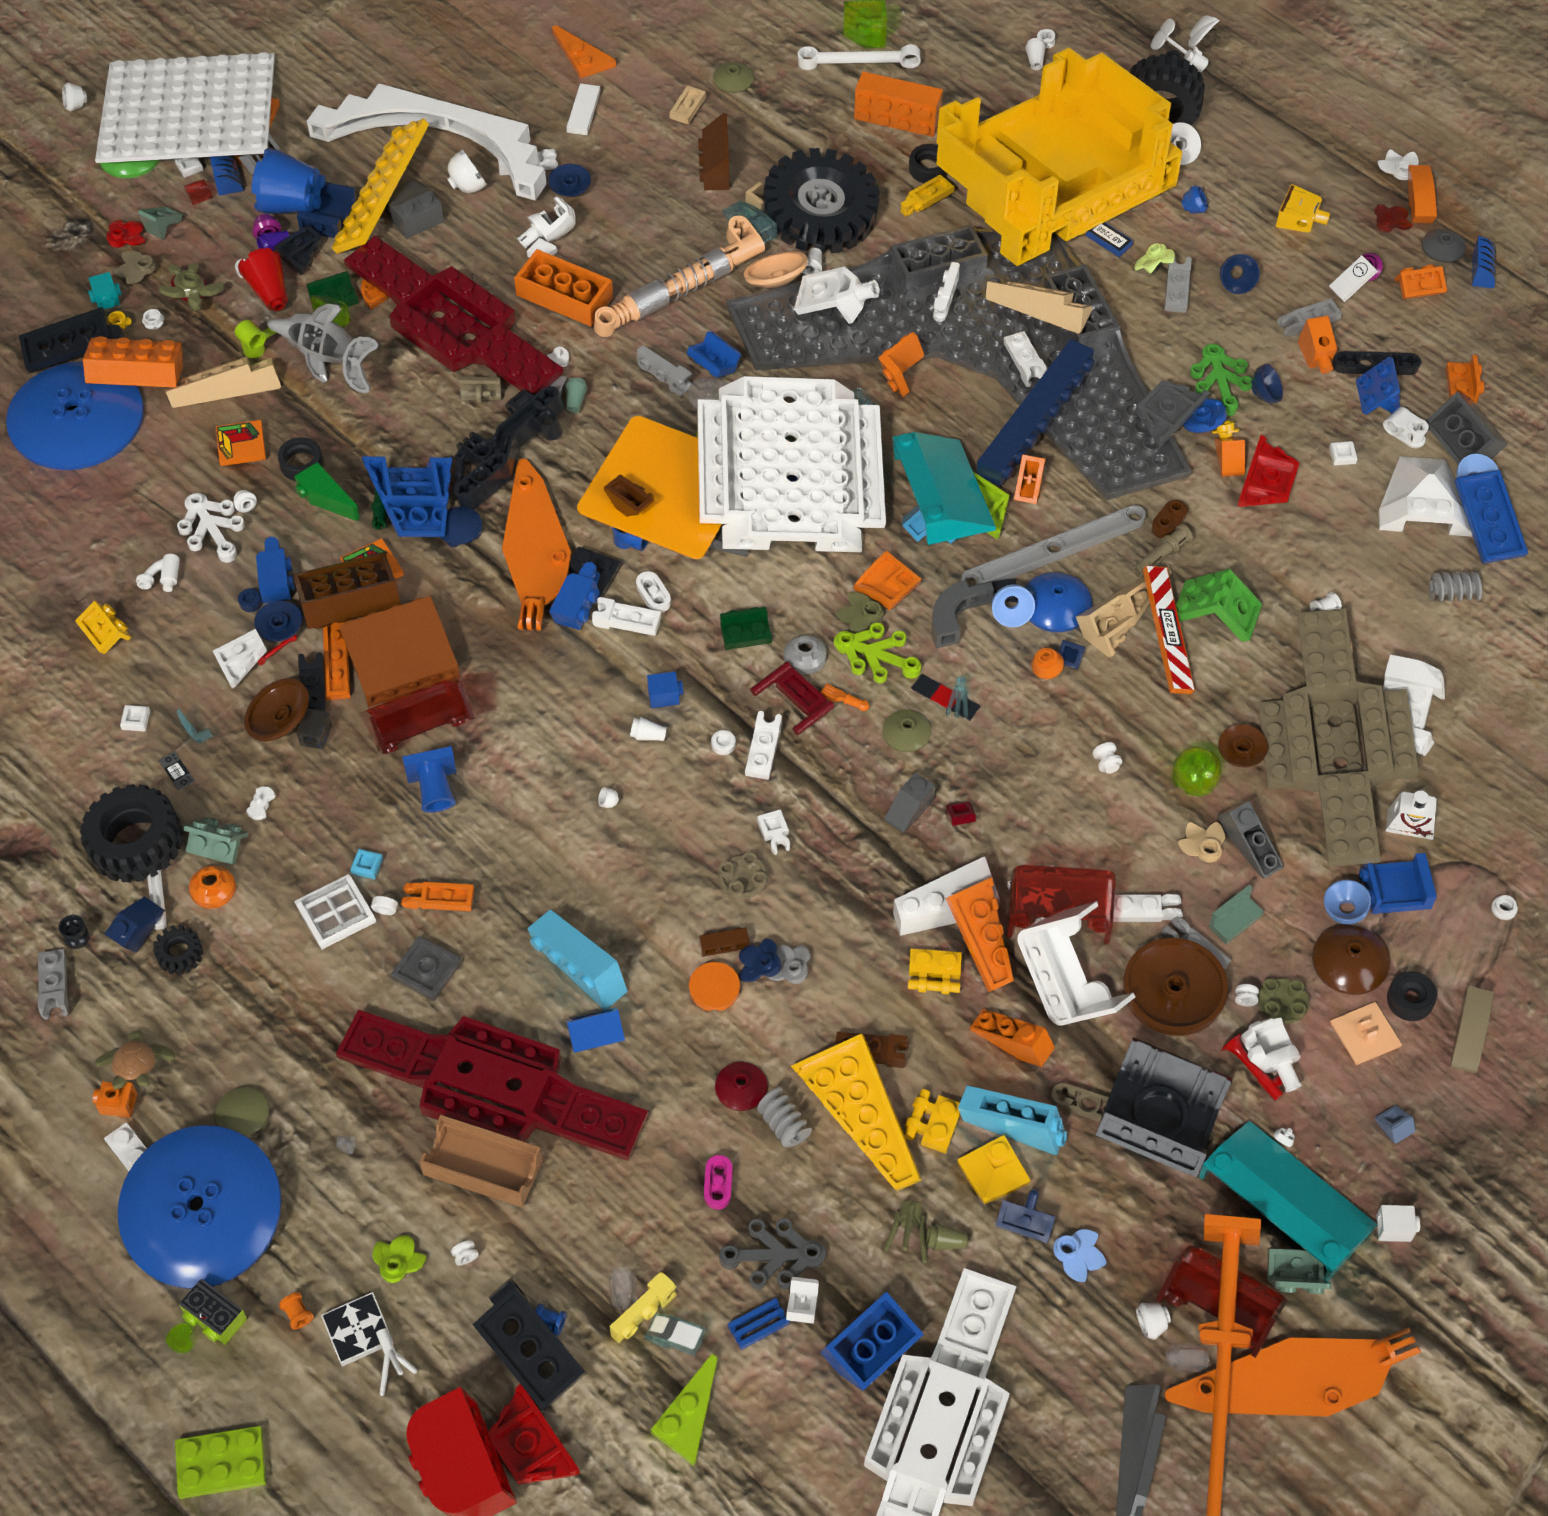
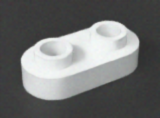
(653, 594)

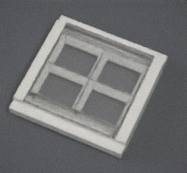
(335, 911)

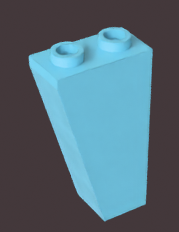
(1014, 1117)

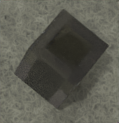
(314, 729)

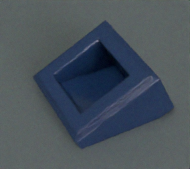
(1072, 654)

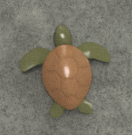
(133, 1060)

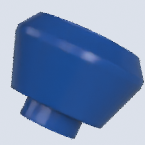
(1195, 200)

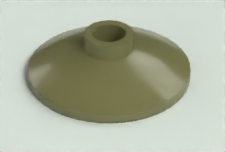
(733, 77)
(904, 738)

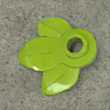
(398, 1255)

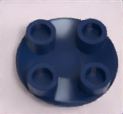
(462, 526)

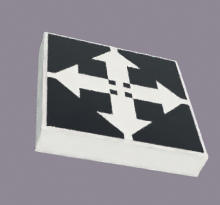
(355, 1328)

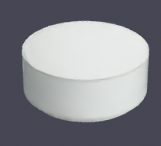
(723, 742)
(384, 905)

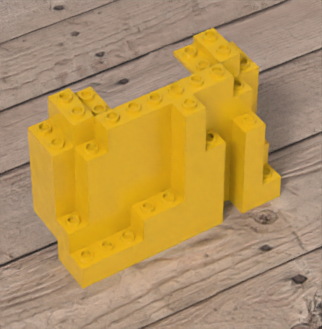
(1064, 157)

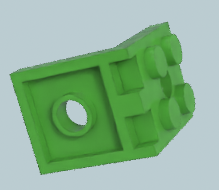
(1221, 595)

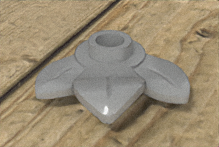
(793, 964)

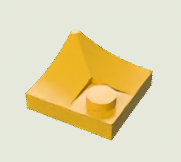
(994, 1170)

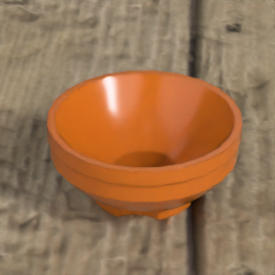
(212, 895)

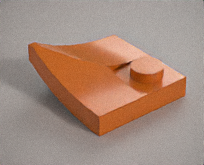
(887, 581)

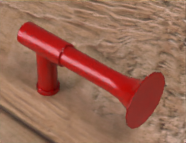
(1270, 1086)

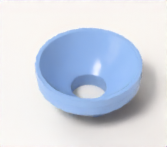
(1475, 465)
(1020, 612)

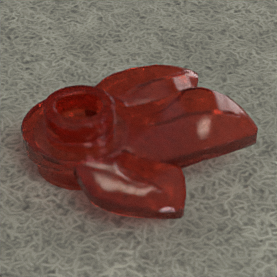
(1391, 218)

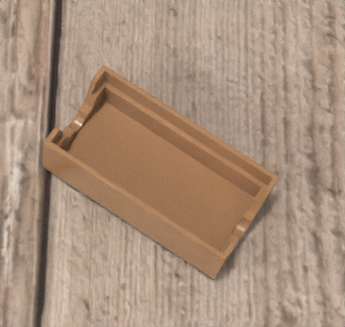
(482, 1161)

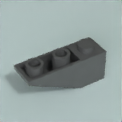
(1251, 838)

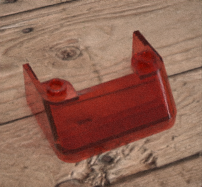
(417, 713)
(1049, 890)
(1197, 1280)

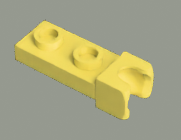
(659, 1293)

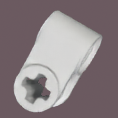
(1406, 425)

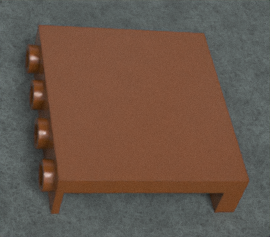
(399, 650)

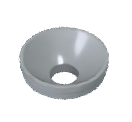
(805, 662)

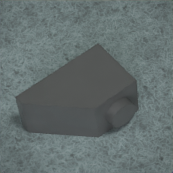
(910, 803)

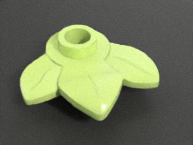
(1155, 254)

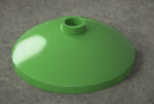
(129, 169)

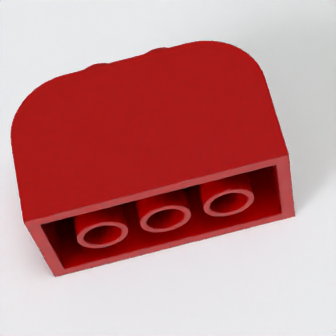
(457, 1457)

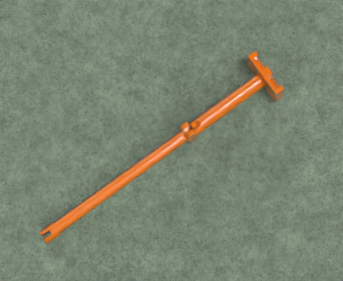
(1225, 1335)

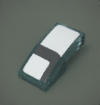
(675, 1333)

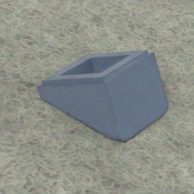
(1396, 1123)

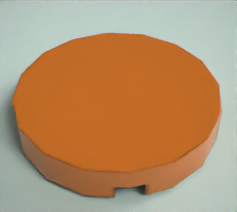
(714, 986)

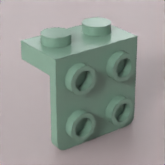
(1295, 1269)

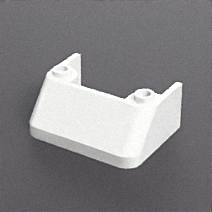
(1058, 971)

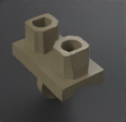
(480, 388)

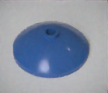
(1058, 611)

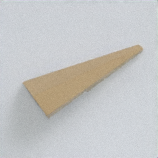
(1110, 619)

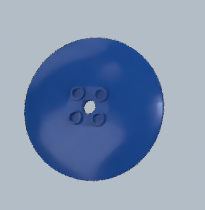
(75, 439)
(222, 1236)

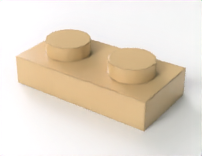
(687, 105)

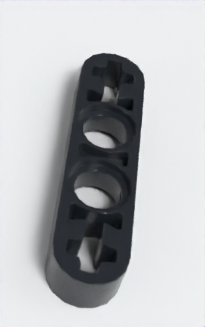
(1375, 358)

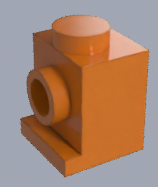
(119, 1105)

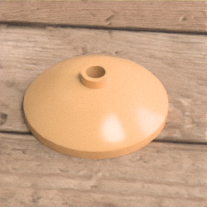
(776, 269)

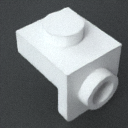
(802, 1300)

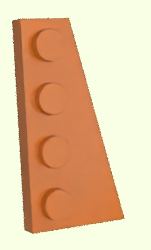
(980, 926)

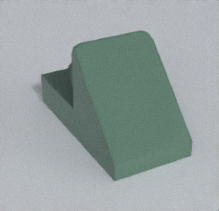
(157, 219)

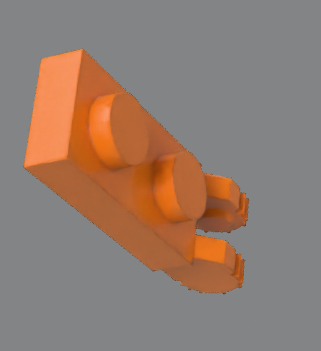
(439, 896)

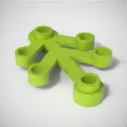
(875, 651)

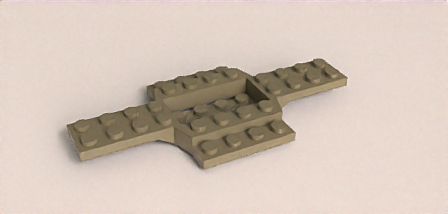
(1333, 693)

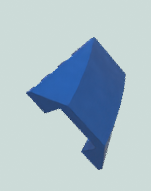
(413, 496)

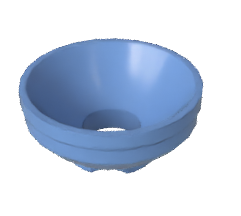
(1347, 892)

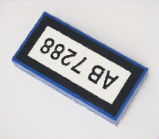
(1110, 239)

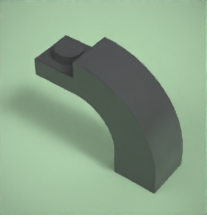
(952, 602)

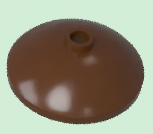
(276, 710)
(1346, 970)

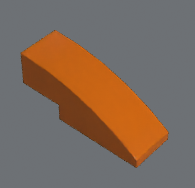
(1421, 194)

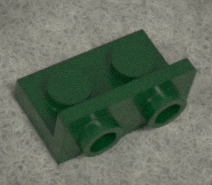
(334, 286)
(745, 628)

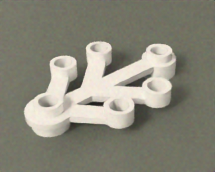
(198, 505)

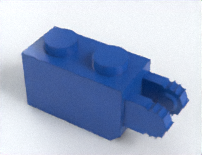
(273, 572)
(576, 597)

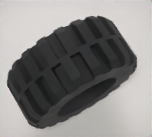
(1178, 78)
(123, 809)

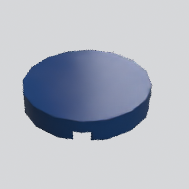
(1207, 417)

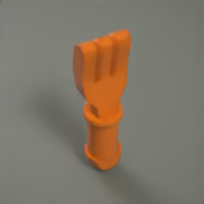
(836, 695)

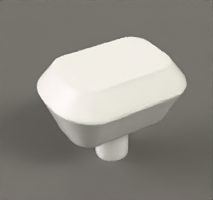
(1285, 1136)

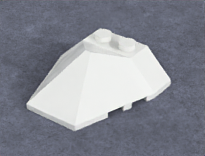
(1424, 493)

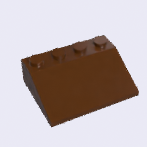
(346, 590)

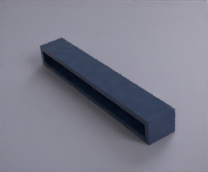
(1035, 412)

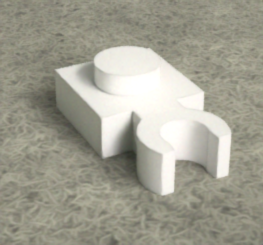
(775, 829)

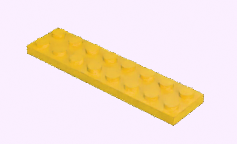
(380, 186)

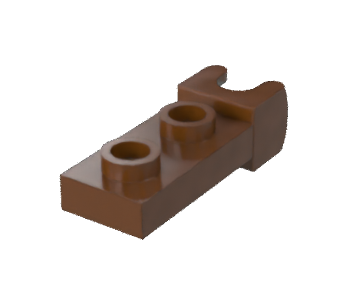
(882, 1048)

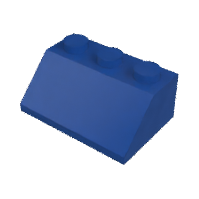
(872, 1342)

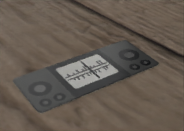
(176, 770)

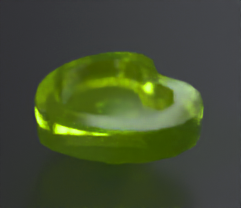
(179, 1338)

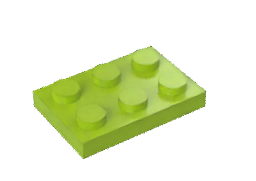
(220, 1462)

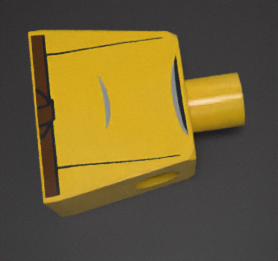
(1301, 210)

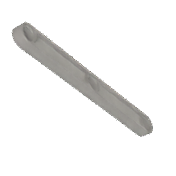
(1068, 543)

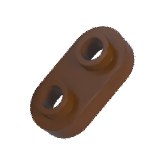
(1170, 517)

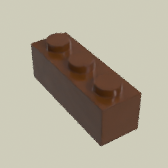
(723, 941)

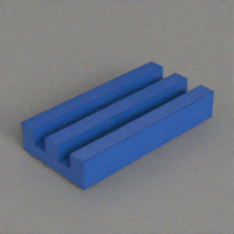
(779, 1312)

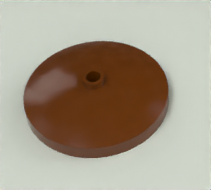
(1175, 986)

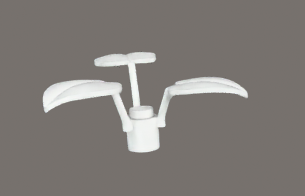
(1197, 33)

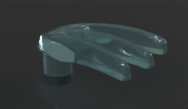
(958, 693)
(198, 737)

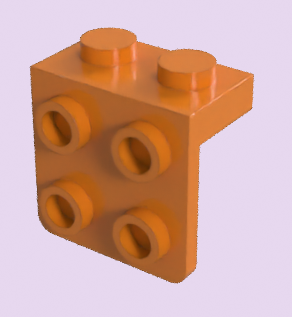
(898, 360)

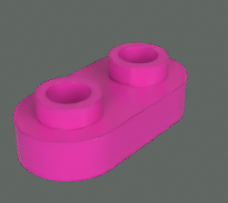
(716, 1183)

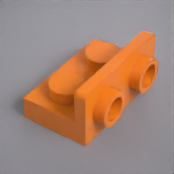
(1422, 282)
(1465, 378)

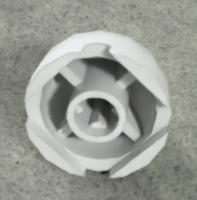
(464, 174)

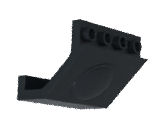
(1163, 1107)

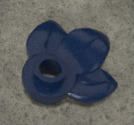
(759, 961)

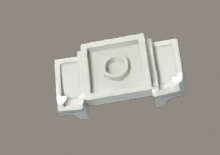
(1421, 684)

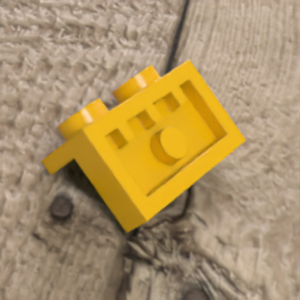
(102, 626)

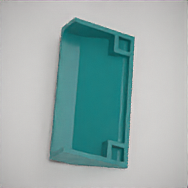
(943, 486)
(1290, 1196)

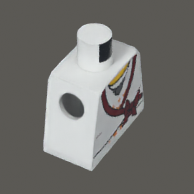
(1412, 815)

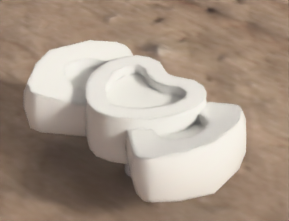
(260, 803)

